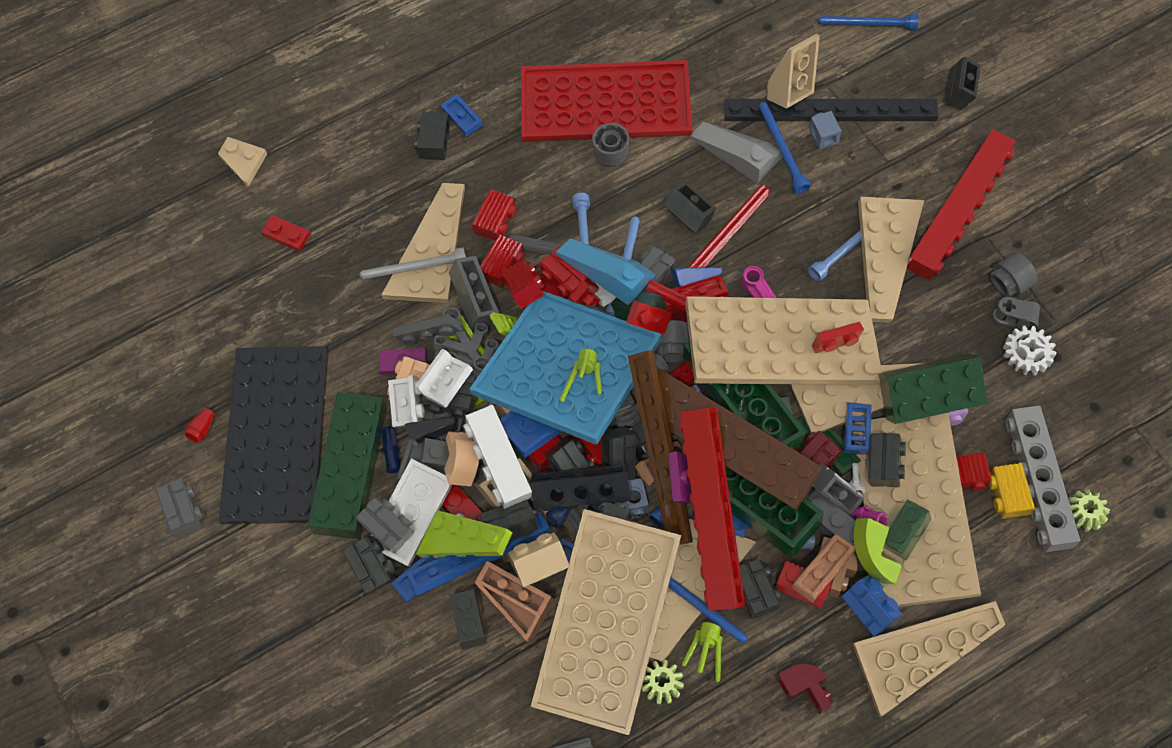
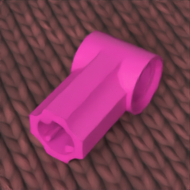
(756, 289)

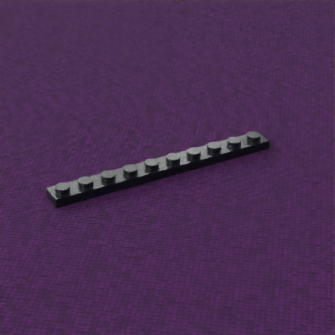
(841, 108)

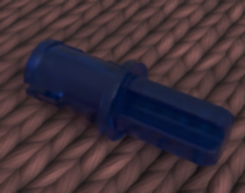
(390, 450)

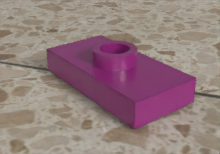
(390, 358)
(679, 481)

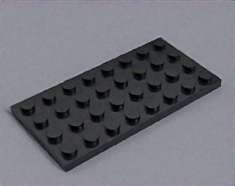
(274, 435)

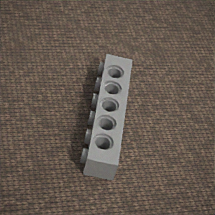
(1033, 421)

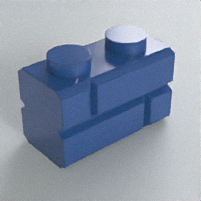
(872, 605)

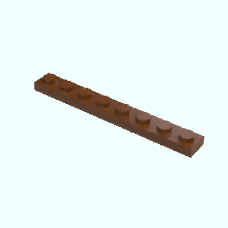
(658, 441)

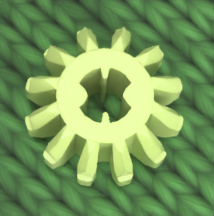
(1093, 504)
(669, 688)

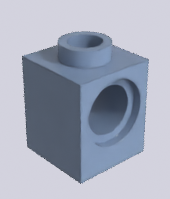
(825, 129)
(639, 509)

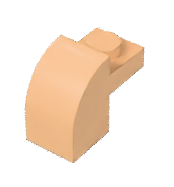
(462, 461)

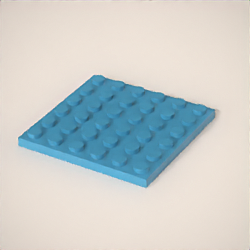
(540, 355)

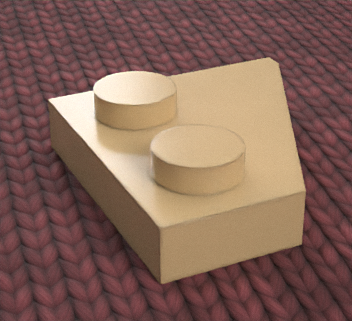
(242, 158)

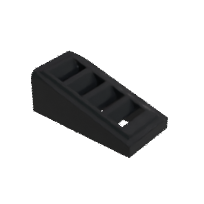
(429, 429)

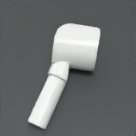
(856, 480)

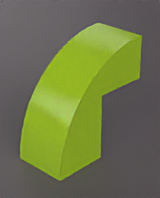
(869, 543)

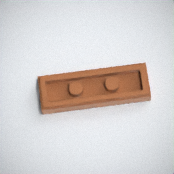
(824, 568)

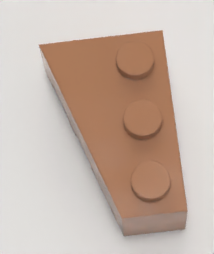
(520, 605)

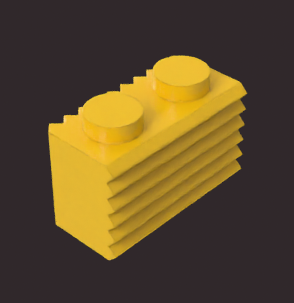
(1011, 491)

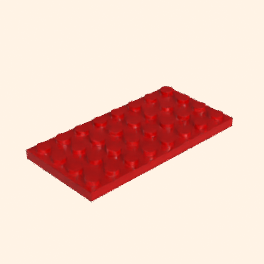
(579, 98)

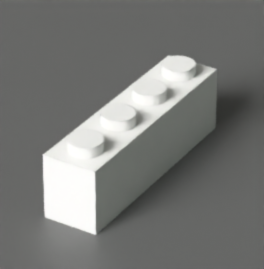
(498, 457)

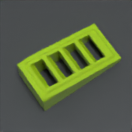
(503, 322)

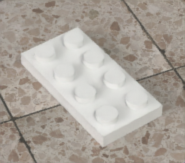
(417, 498)

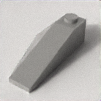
(743, 152)

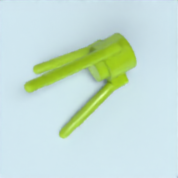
(585, 364)
(708, 636)

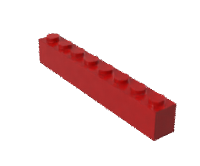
(960, 205)
(712, 509)

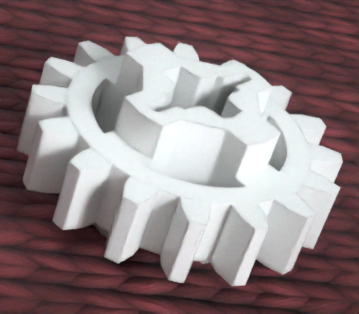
(1029, 350)

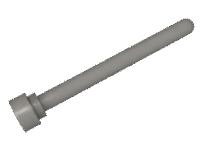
(413, 265)

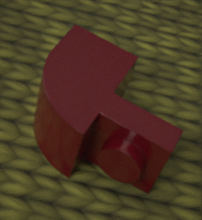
(803, 679)

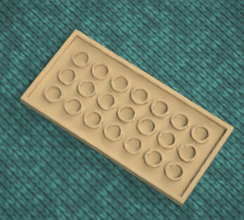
(773, 340)
(943, 559)
(606, 621)

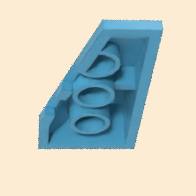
(612, 272)

